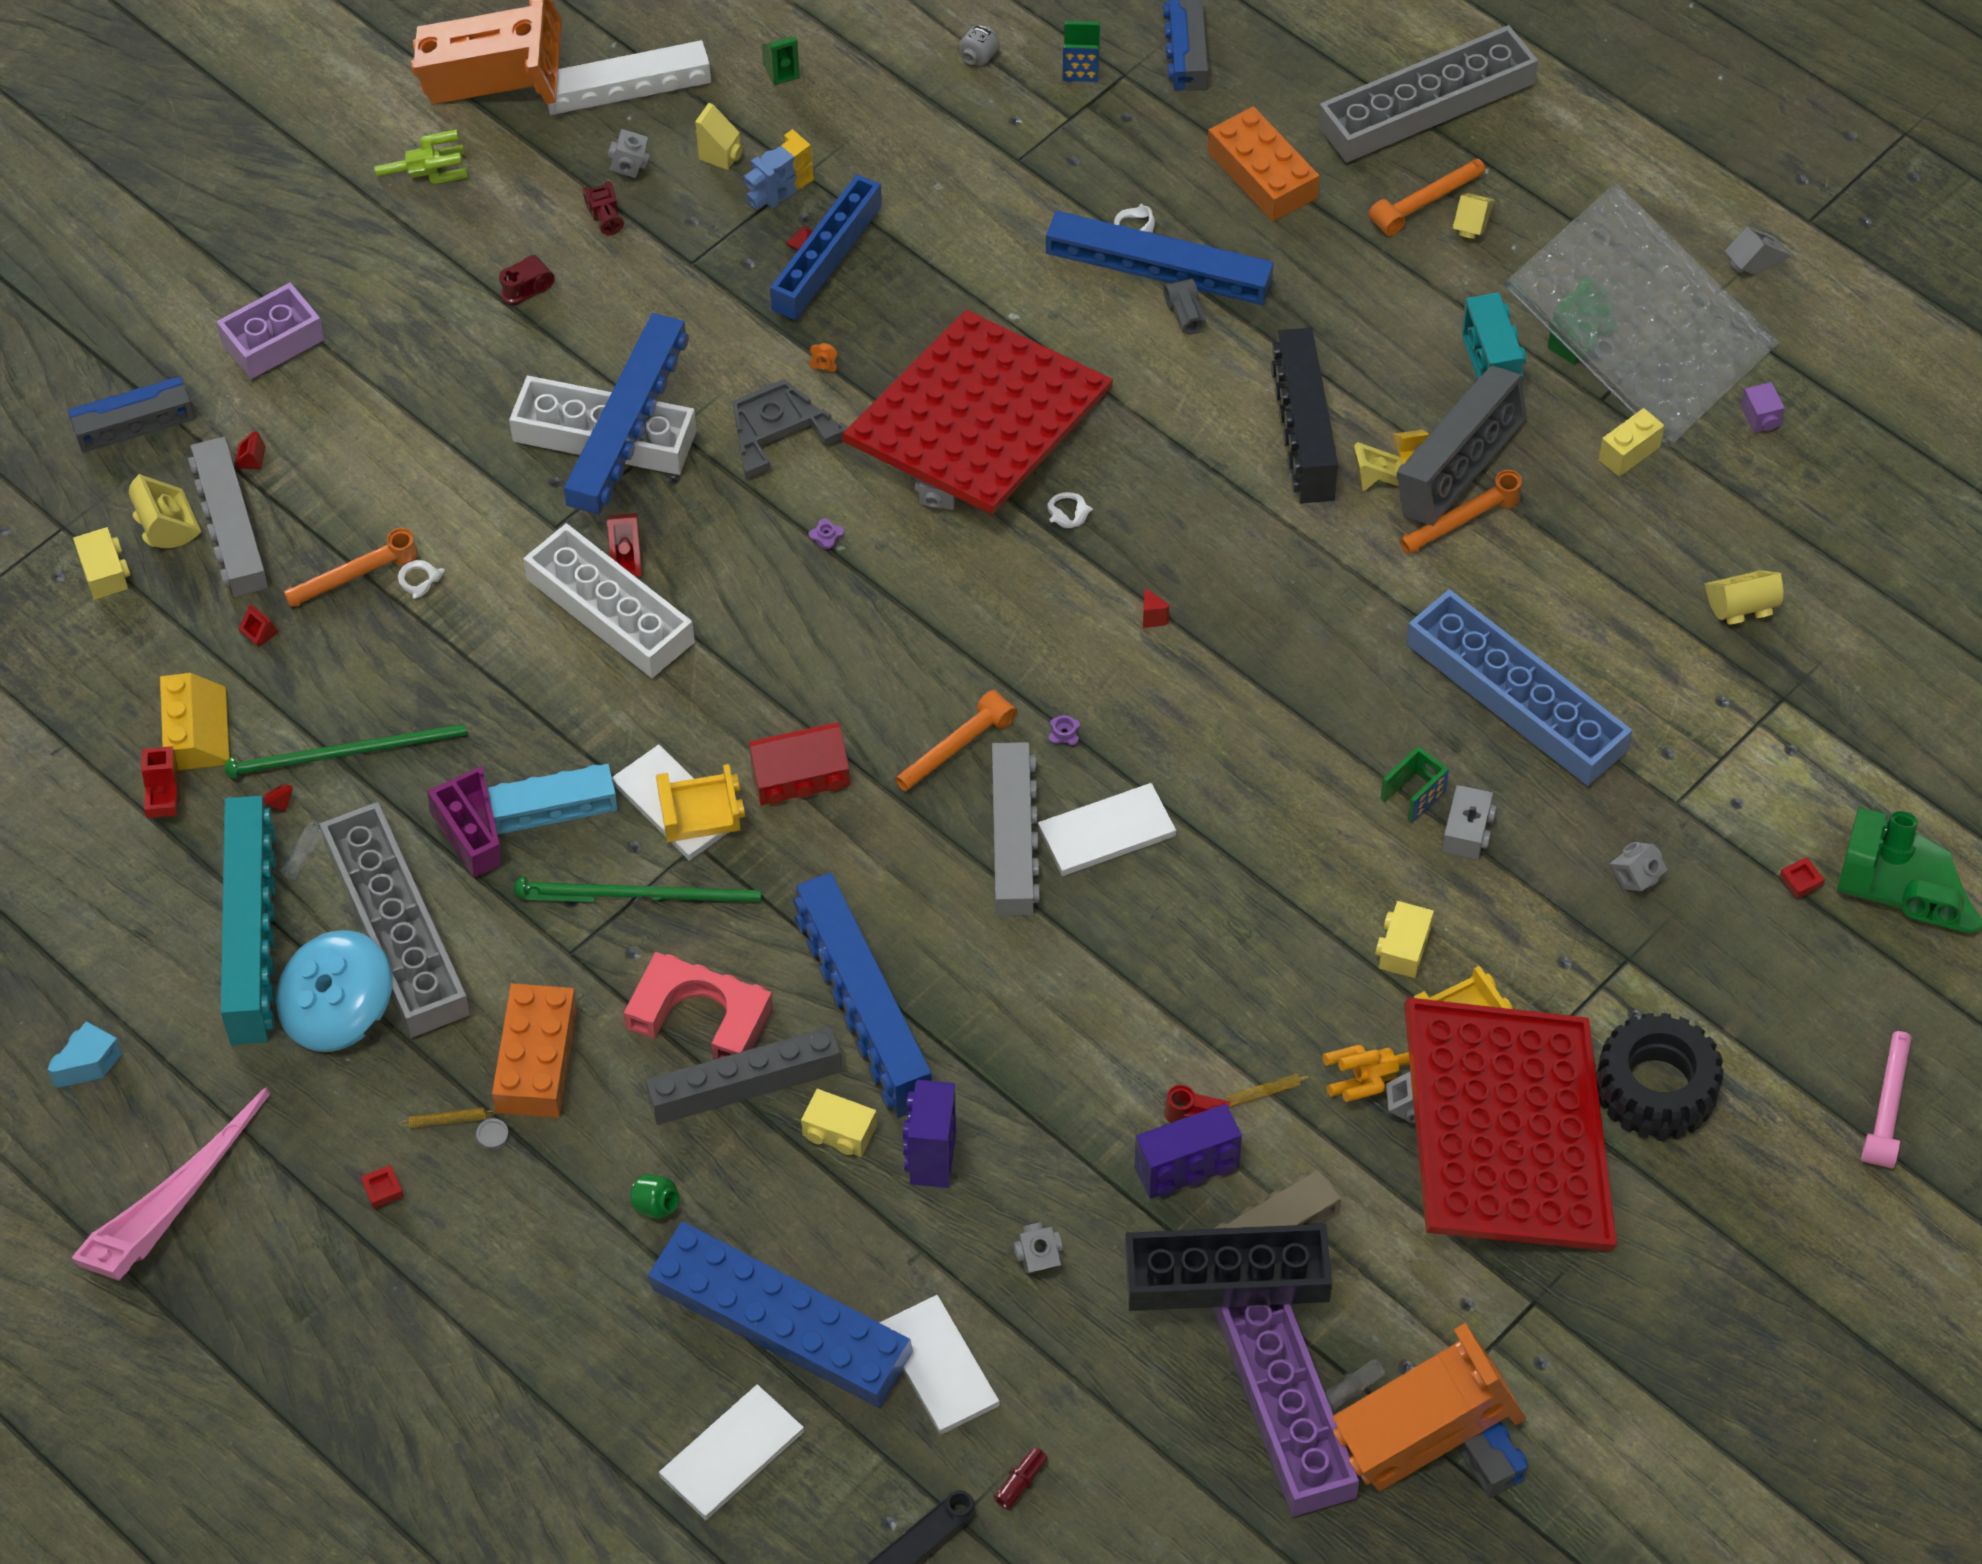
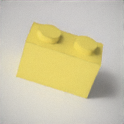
(1631, 442)
(101, 562)
(1405, 939)
(839, 1123)

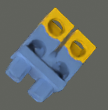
(779, 172)

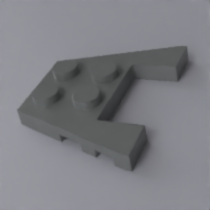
(774, 414)

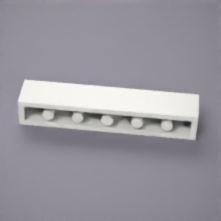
(631, 77)

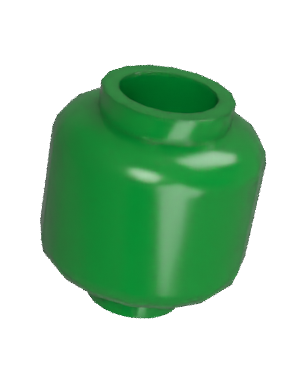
(654, 1196)

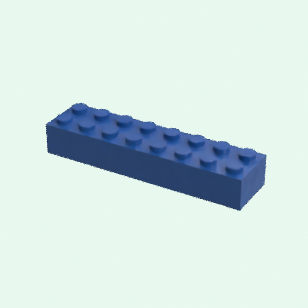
(860, 991)
(781, 1314)

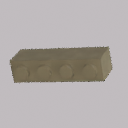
(1303, 1203)

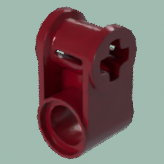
(527, 278)

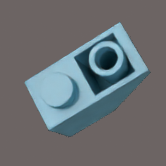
(85, 1057)

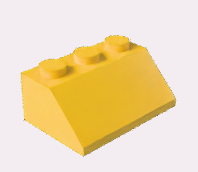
(194, 720)

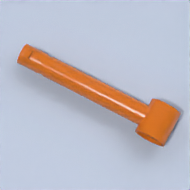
(1392, 217)
(1504, 494)
(362, 565)
(992, 710)

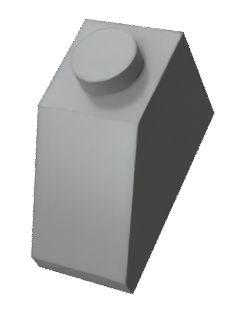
(1755, 251)

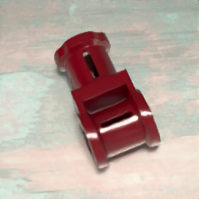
(603, 206)

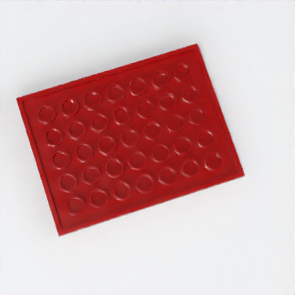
(978, 411)
(1508, 1125)

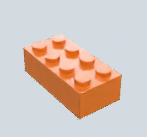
(1263, 163)
(534, 1050)

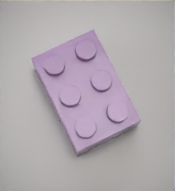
(270, 330)

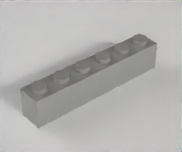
(228, 516)
(1012, 829)

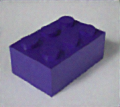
(930, 1133)
(1188, 1151)

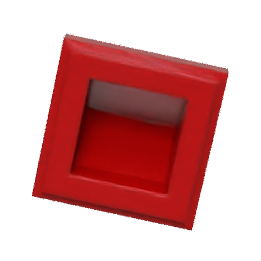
(250, 452)
(1154, 610)
(257, 626)

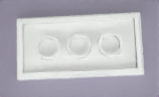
(639, 786)
(1106, 829)
(942, 1366)
(731, 1452)

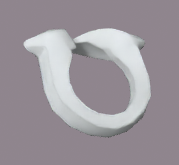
(1139, 212)
(1062, 519)
(420, 590)

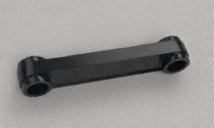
(929, 1532)

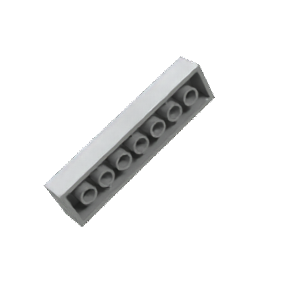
(1427, 93)
(395, 918)

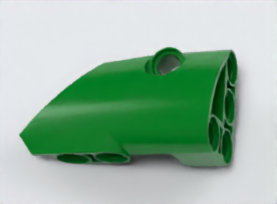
(1905, 871)

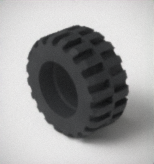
(1665, 1041)

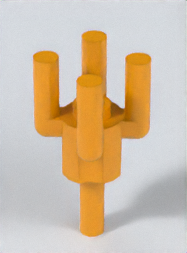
(1369, 1067)

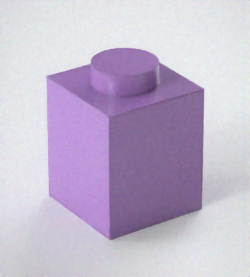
(1762, 407)

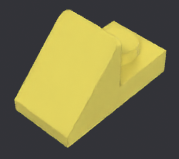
(1375, 465)

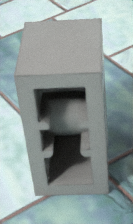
(1468, 822)

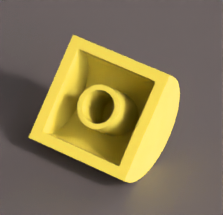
(162, 513)
(1745, 594)

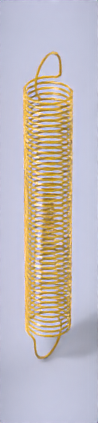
(1266, 1093)
(445, 1114)

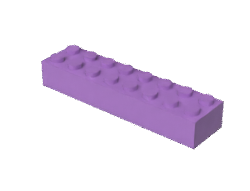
(1288, 1405)

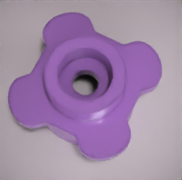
(827, 540)
(1064, 723)

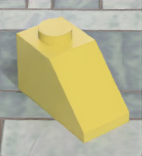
(717, 138)
(1472, 215)

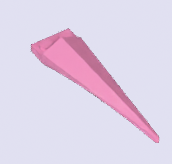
(136, 1230)

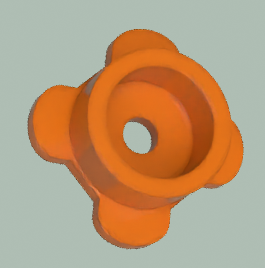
(824, 351)

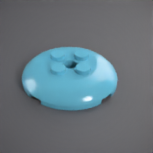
(337, 1015)

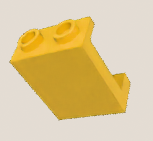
(700, 805)
(1477, 990)

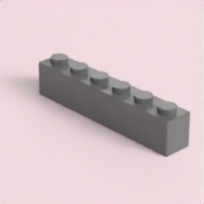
(743, 1075)

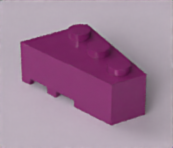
(467, 820)

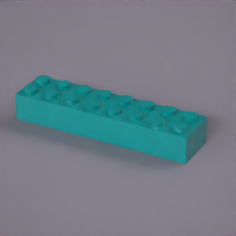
(248, 920)

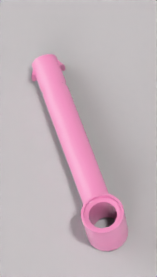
(1881, 1147)

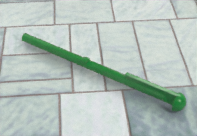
(234, 768)
(588, 892)

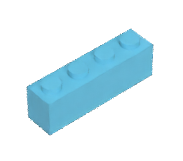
(552, 798)

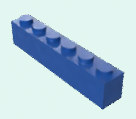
(826, 247)

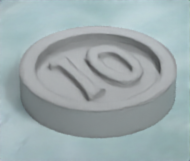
(492, 1134)

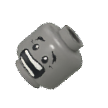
(979, 44)

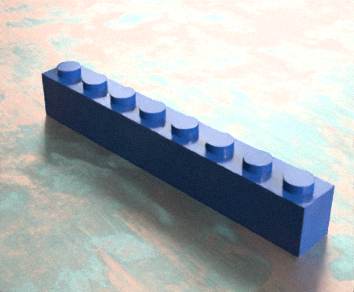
(1159, 257)
(626, 414)

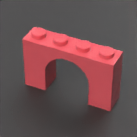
(672, 980)

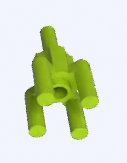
(429, 160)

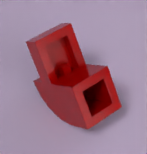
(160, 782)

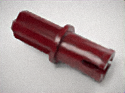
(1020, 1478)

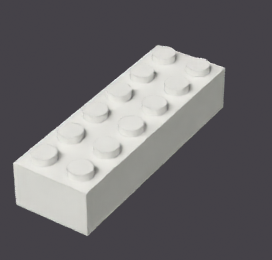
(565, 414)
(609, 600)

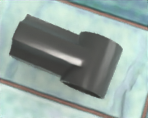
(1183, 299)

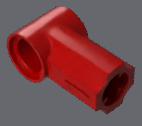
(1193, 1103)

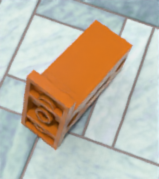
(490, 54)
(1425, 1412)

